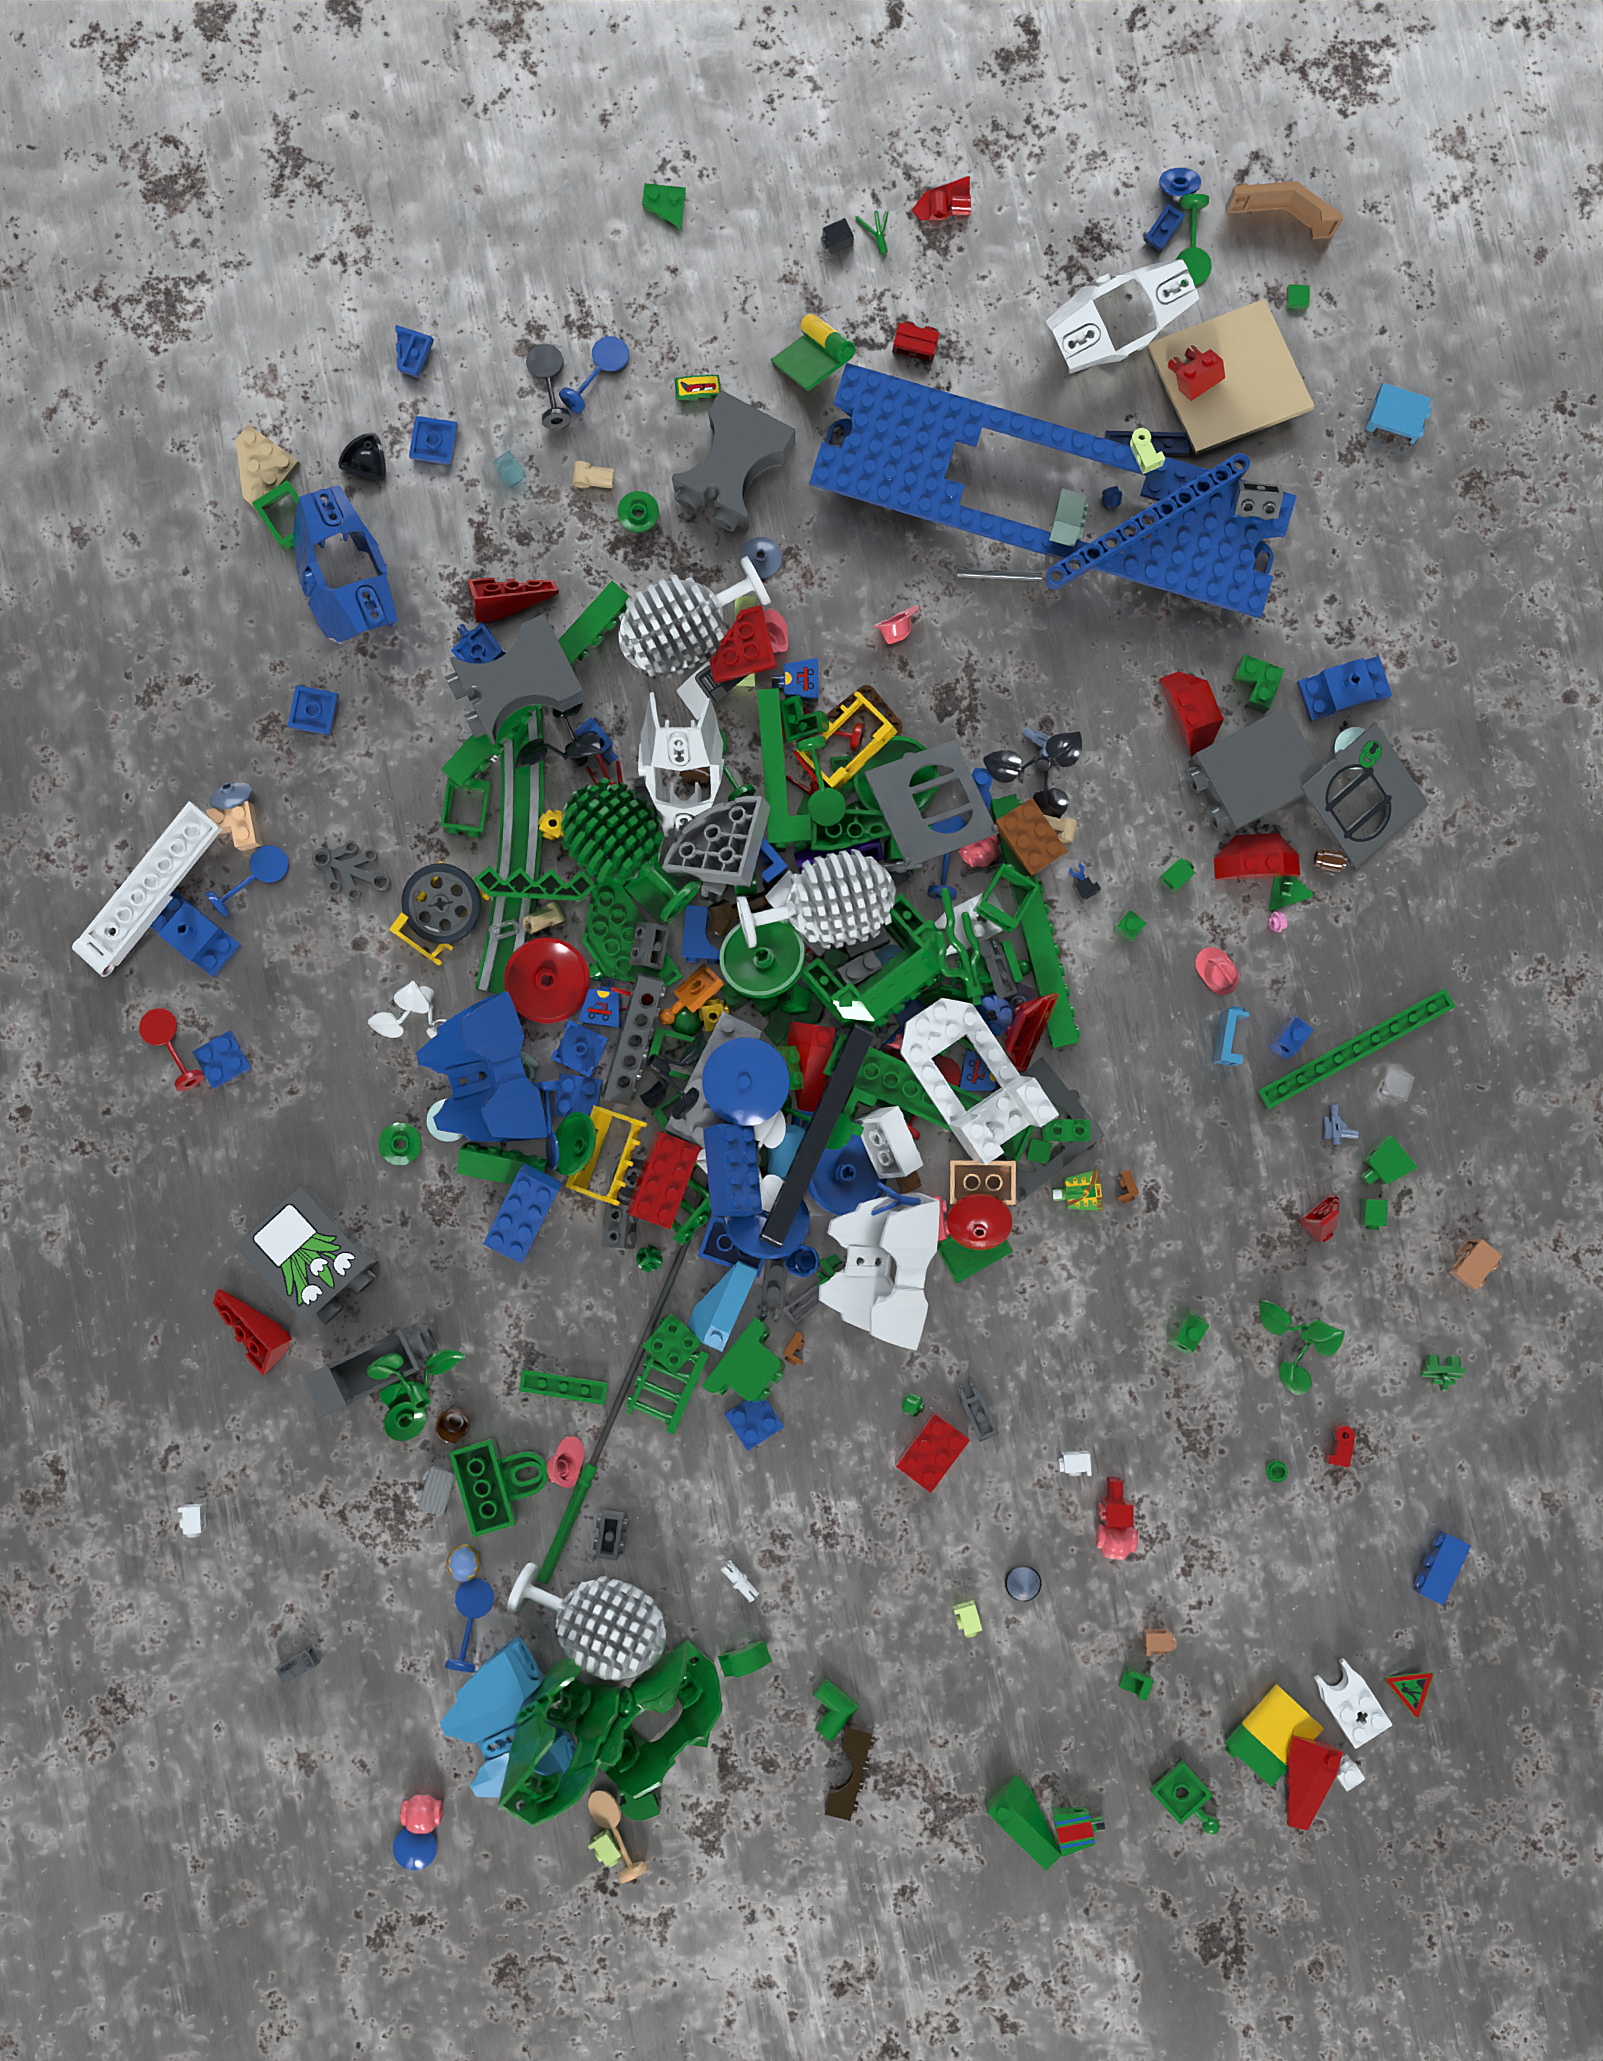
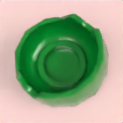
(687, 1022)

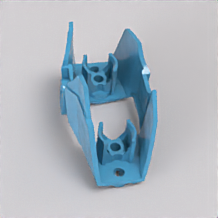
(488, 1712)

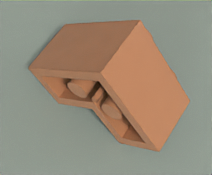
(1475, 1263)

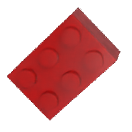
(932, 1452)

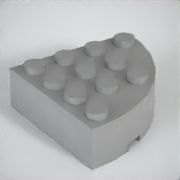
(721, 843)

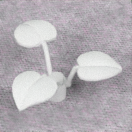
(408, 998)
(771, 1134)

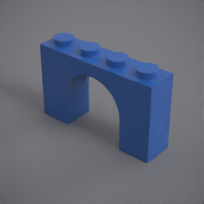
(695, 941)

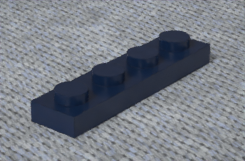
(1168, 442)

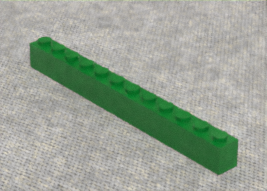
(576, 643)
(1039, 943)

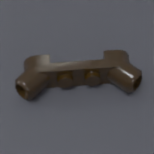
(723, 912)

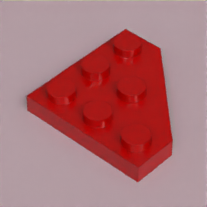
(744, 647)

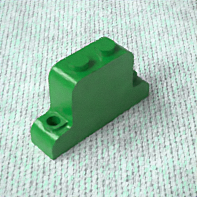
(748, 1366)

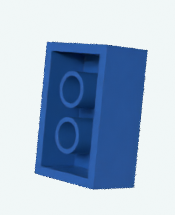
(720, 1249)

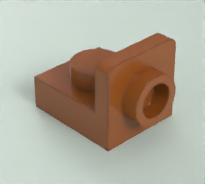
(1126, 1182)
(795, 1343)

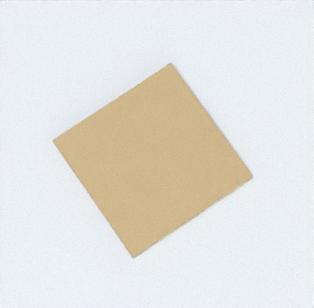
(1259, 372)

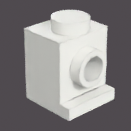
(1075, 1463)
(193, 1519)
(1348, 1773)

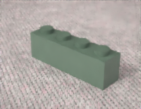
(1069, 518)

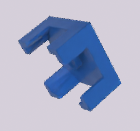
(770, 856)
(581, 1049)

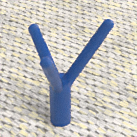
(904, 1200)

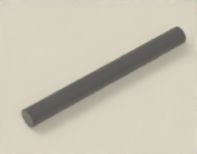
(1004, 575)

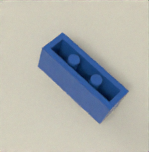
(1441, 1567)

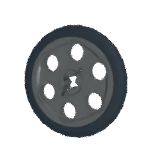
(450, 876)

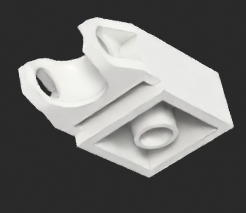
(982, 930)
(1347, 1700)

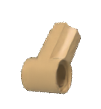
(587, 475)
(1063, 827)
(548, 917)

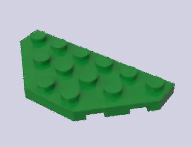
(611, 936)

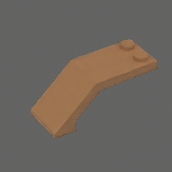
(1289, 196)

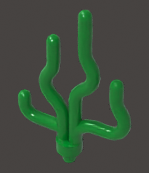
(969, 968)

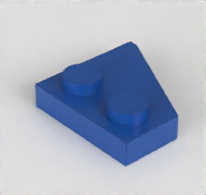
(412, 350)

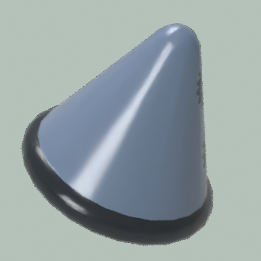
(1023, 1583)

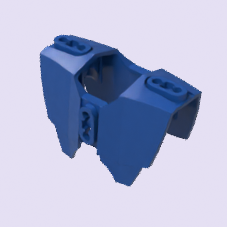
(343, 610)
(503, 1102)

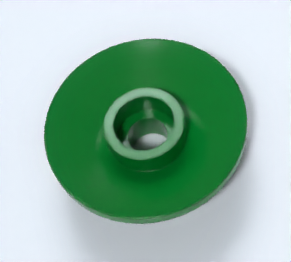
(635, 502)
(389, 1141)
(406, 1428)

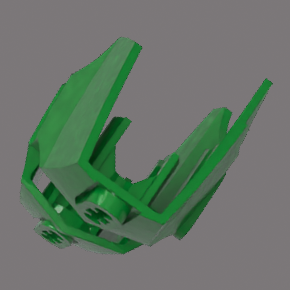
(580, 1710)
(640, 1764)

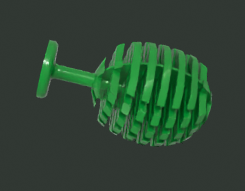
(619, 840)

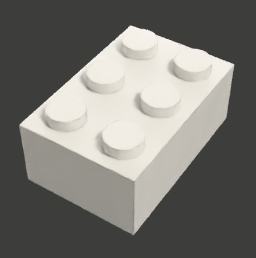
(889, 1142)

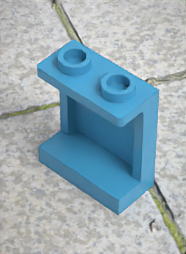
(1399, 412)
(1225, 1036)

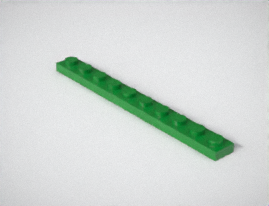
(1356, 1048)

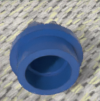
(1112, 497)

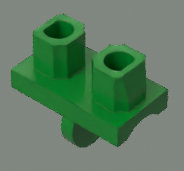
(828, 1264)
(1443, 1375)

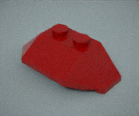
(1192, 709)
(1256, 857)
(1027, 1029)

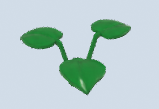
(1325, 1339)
(397, 1391)

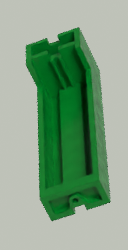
(783, 830)

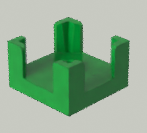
(851, 1108)

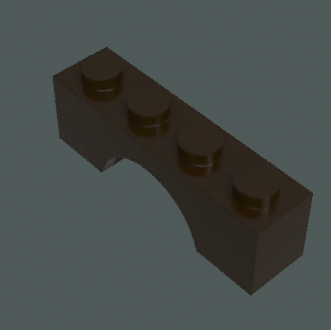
(842, 1798)

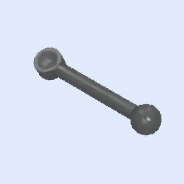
(965, 872)

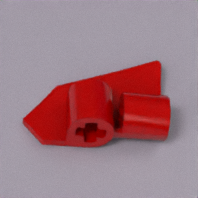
(945, 201)

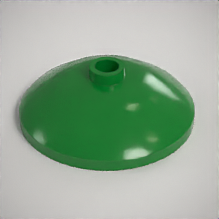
(575, 1142)

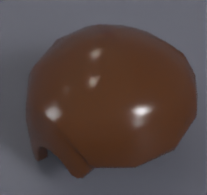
(452, 1425)

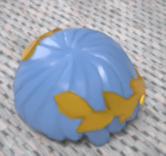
(463, 1563)

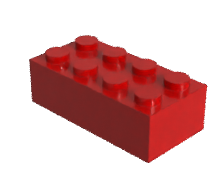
(663, 1180)

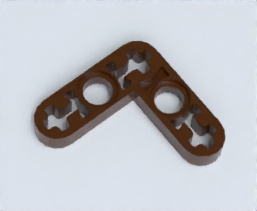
(875, 700)

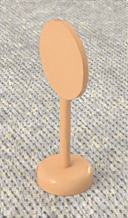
(607, 1814)

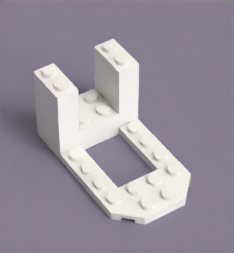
(999, 1115)

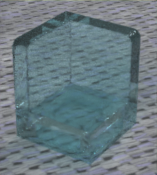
(509, 469)

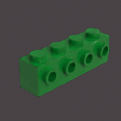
(495, 1164)

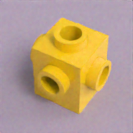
(545, 821)
(712, 1011)

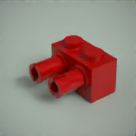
(1198, 375)
(1115, 1509)

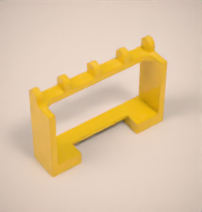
(881, 737)
(401, 924)
(580, 1181)

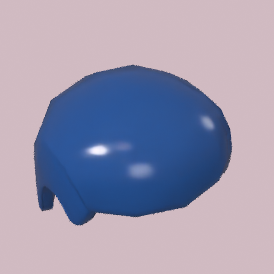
(802, 1261)

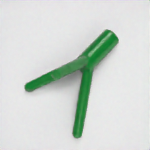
(880, 230)

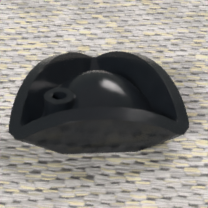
(364, 457)

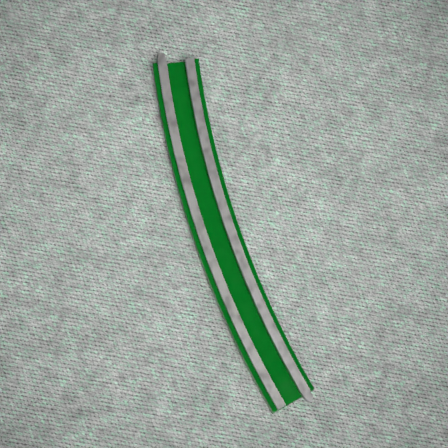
(518, 847)

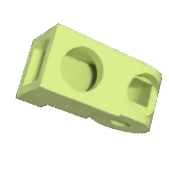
(1145, 452)

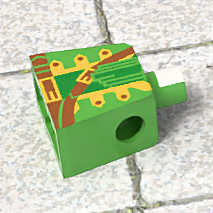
(1080, 1191)

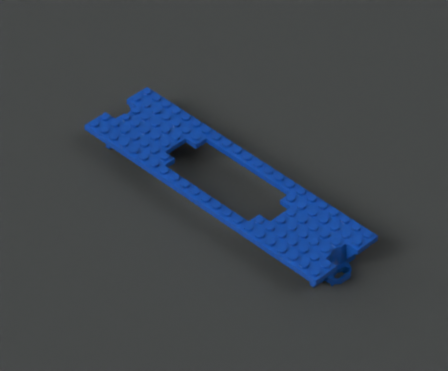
(903, 445)

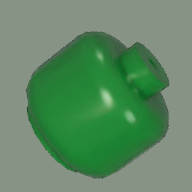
(912, 1405)

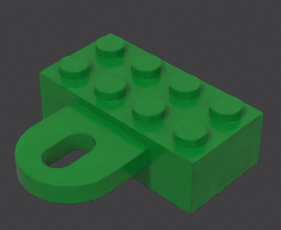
(491, 1484)

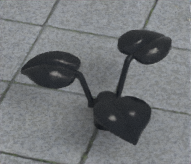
(1062, 747)
(576, 751)
(661, 1069)

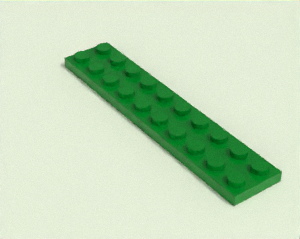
(897, 1084)

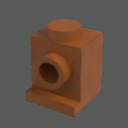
(909, 1182)

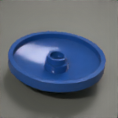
(746, 1081)
(845, 1178)
(745, 1233)

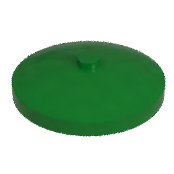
(890, 752)
(768, 966)

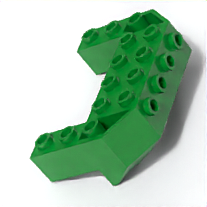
(891, 985)

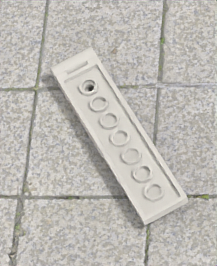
(146, 890)

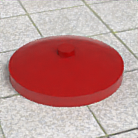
(546, 979)

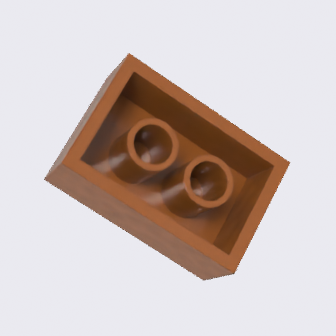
(1030, 838)

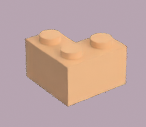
(239, 821)

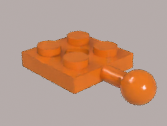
(692, 993)

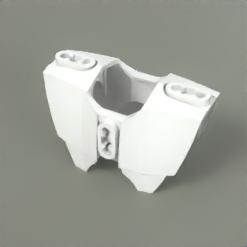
(1081, 316)
(680, 751)
(864, 1289)

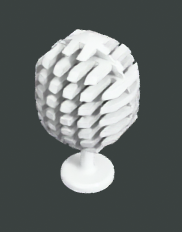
(679, 621)
(831, 901)
(601, 1625)

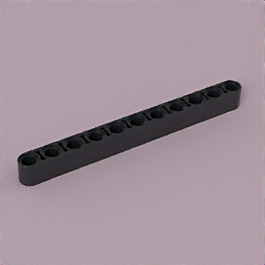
(817, 1135)

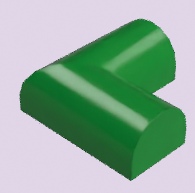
(797, 724)
(839, 1711)

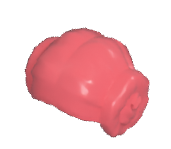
(981, 852)
(1116, 1541)
(421, 1814)

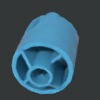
(781, 1157)

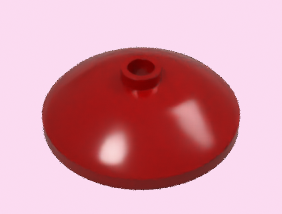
(982, 1213)

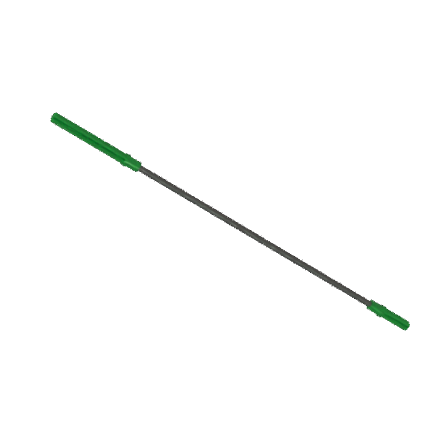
(585, 1480)

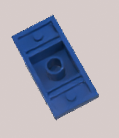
(1344, 688)
(195, 935)

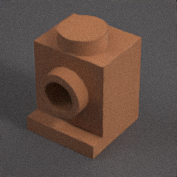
(1158, 1641)

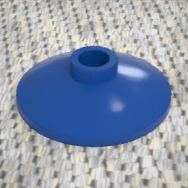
(1180, 181)

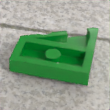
(665, 201)

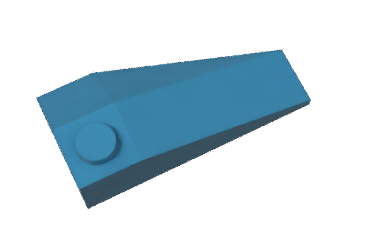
(718, 1310)

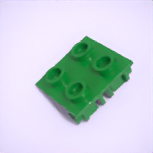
(672, 1343)

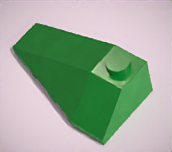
(853, 829)
(1021, 1818)

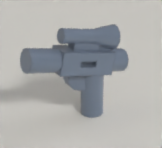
(1038, 738)
(1336, 1128)

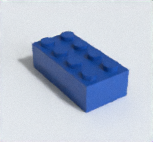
(732, 1170)
(522, 1213)

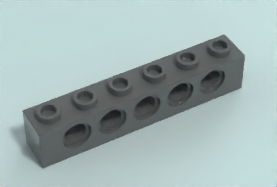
(642, 985)

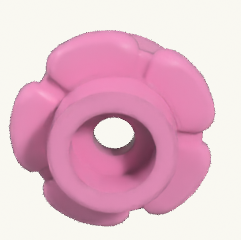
(1277, 921)

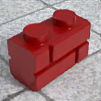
(916, 341)

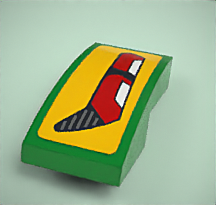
(697, 387)

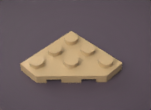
(261, 464)

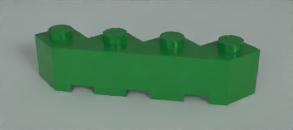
(547, 887)

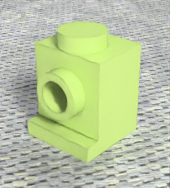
(968, 1618)
(605, 1847)

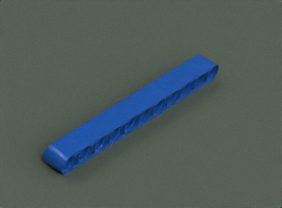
(1153, 513)

